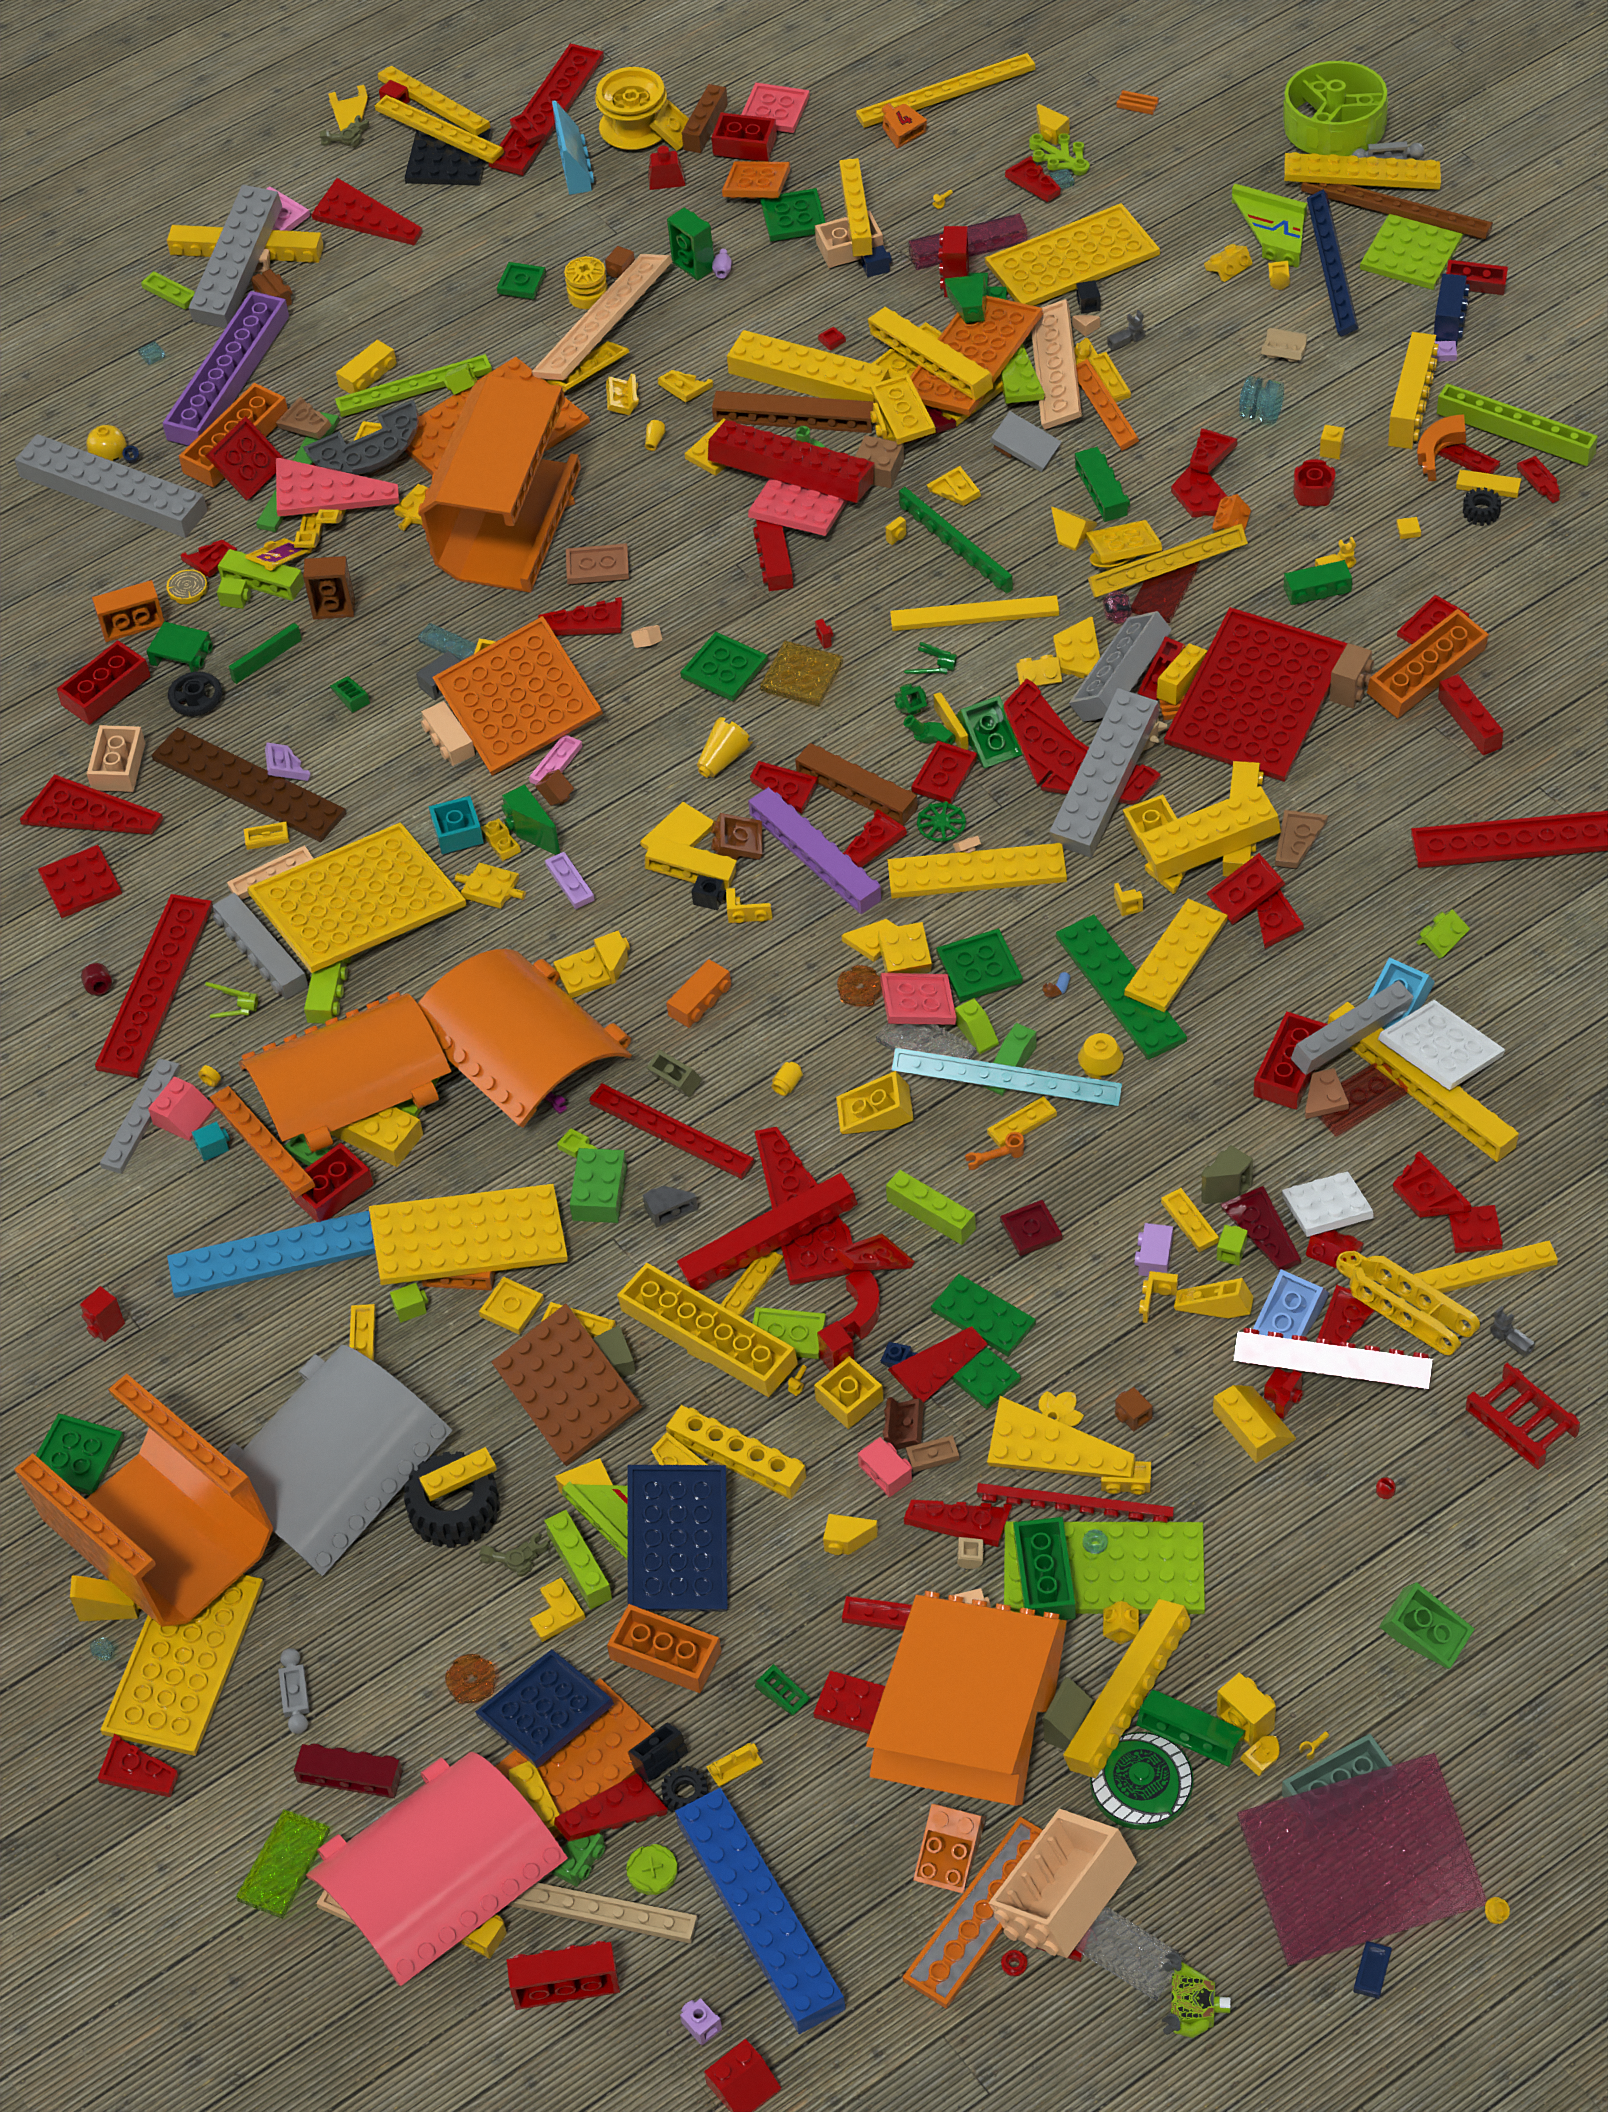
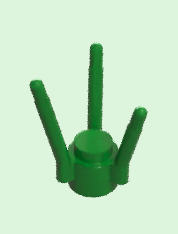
(945, 660)

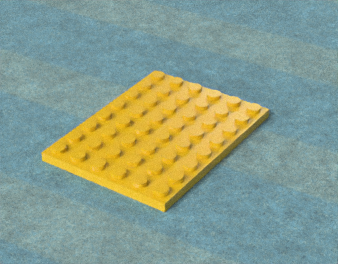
(356, 897)

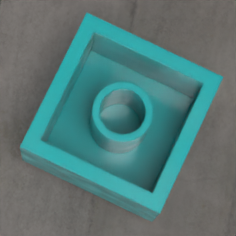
(456, 824)

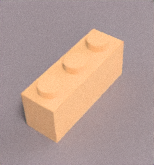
(447, 733)

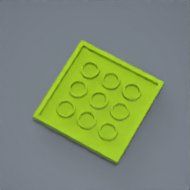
(1411, 251)

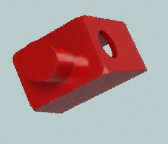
(665, 170)

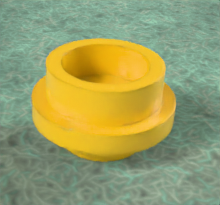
(1497, 1910)

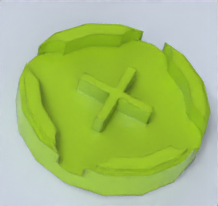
(652, 1869)

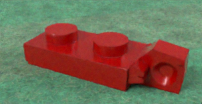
(1540, 478)

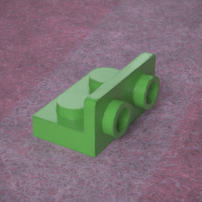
(581, 1856)

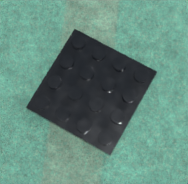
(443, 164)

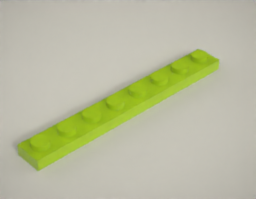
(406, 387)

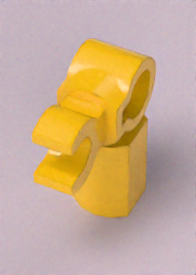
(1346, 553)

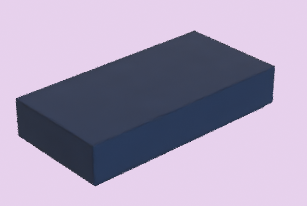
(1372, 1970)

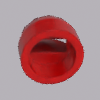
(1383, 1490)

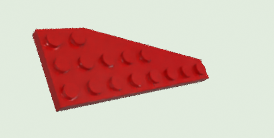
(811, 1254)

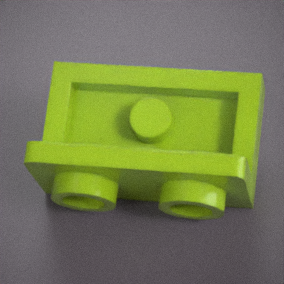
(1444, 933)

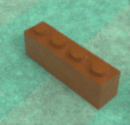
(704, 118)

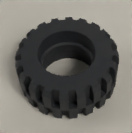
(456, 1525)

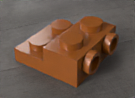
(737, 836)

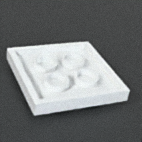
(1327, 1204)

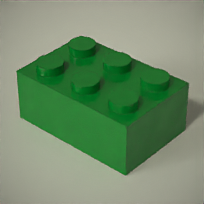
(691, 243)

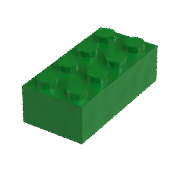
(1044, 1567)

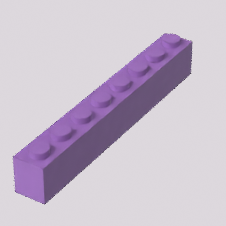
(815, 850)

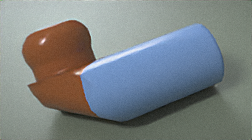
(1057, 989)

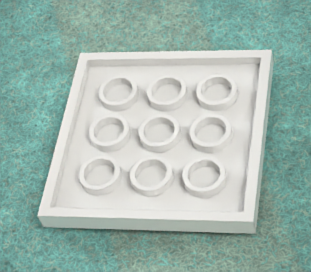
(1441, 1044)

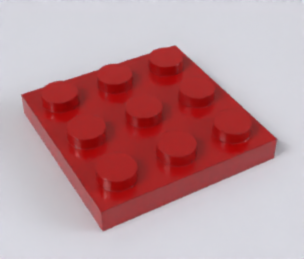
(245, 458)
(79, 881)

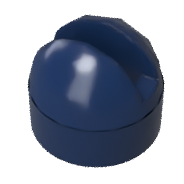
(135, 453)

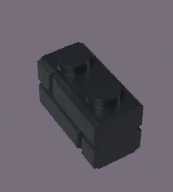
(658, 1752)

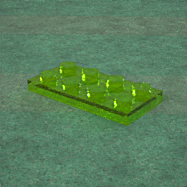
(282, 1864)

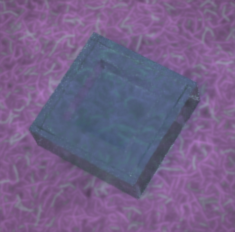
(1062, 178)
(151, 353)

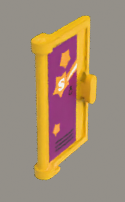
(276, 553)

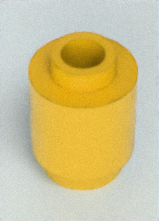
(786, 1078)

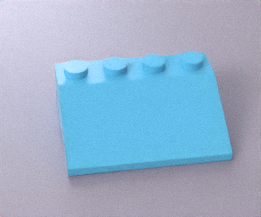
(572, 152)

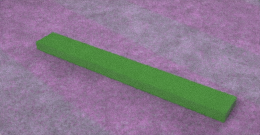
(269, 519)

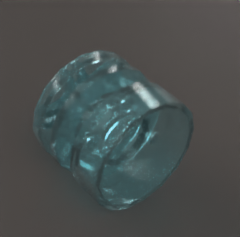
(1266, 400)

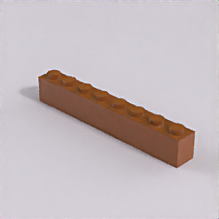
(793, 411)

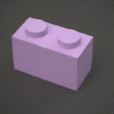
(1155, 1249)

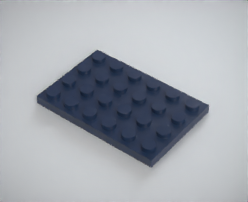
(677, 1537)

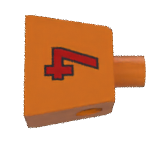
(902, 124)

